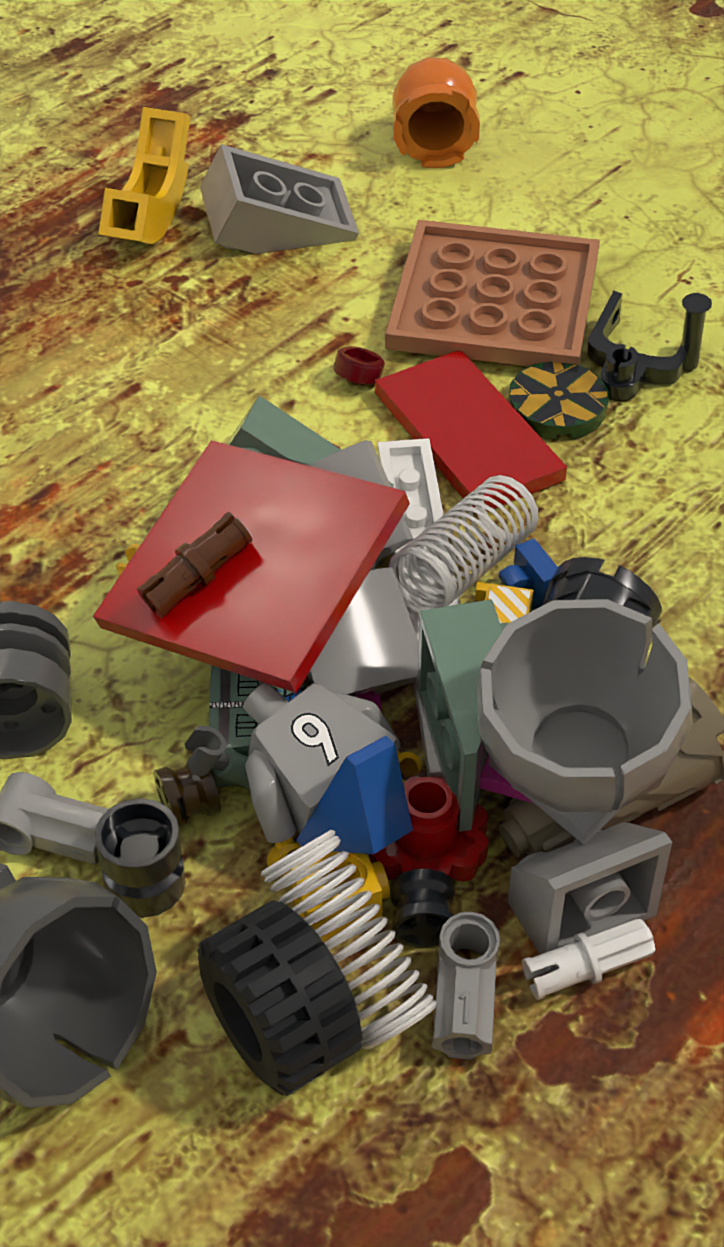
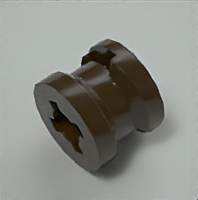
(187, 793)

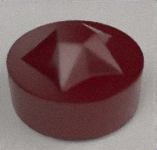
(358, 365)

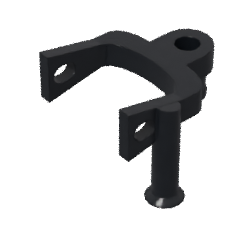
(626, 369)

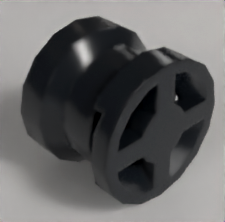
(422, 906)

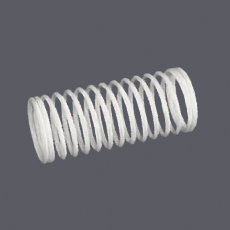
(459, 510)
(411, 1010)

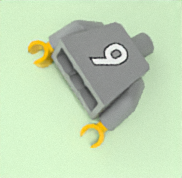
(300, 751)

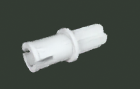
(588, 957)

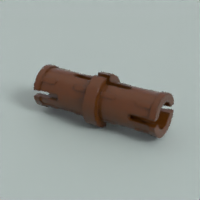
(195, 564)

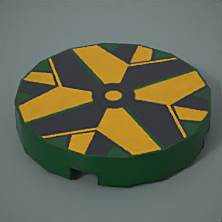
(559, 399)

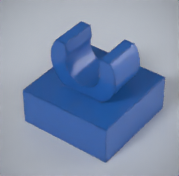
(530, 570)

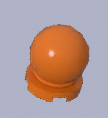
(435, 112)

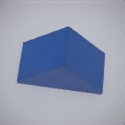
(363, 802)

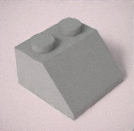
(589, 885)

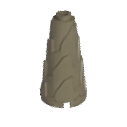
(696, 766)

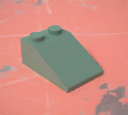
(449, 663)

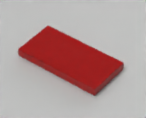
(469, 427)

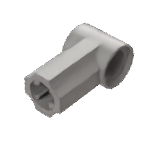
(41, 819)
(465, 987)

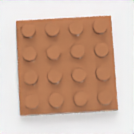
(493, 294)

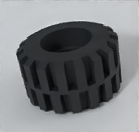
(280, 997)

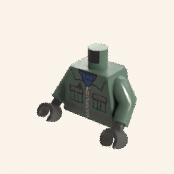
(226, 741)

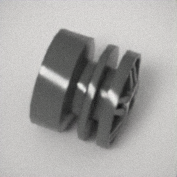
(32, 680)

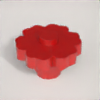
(435, 834)

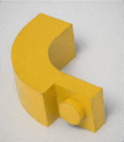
(156, 183)

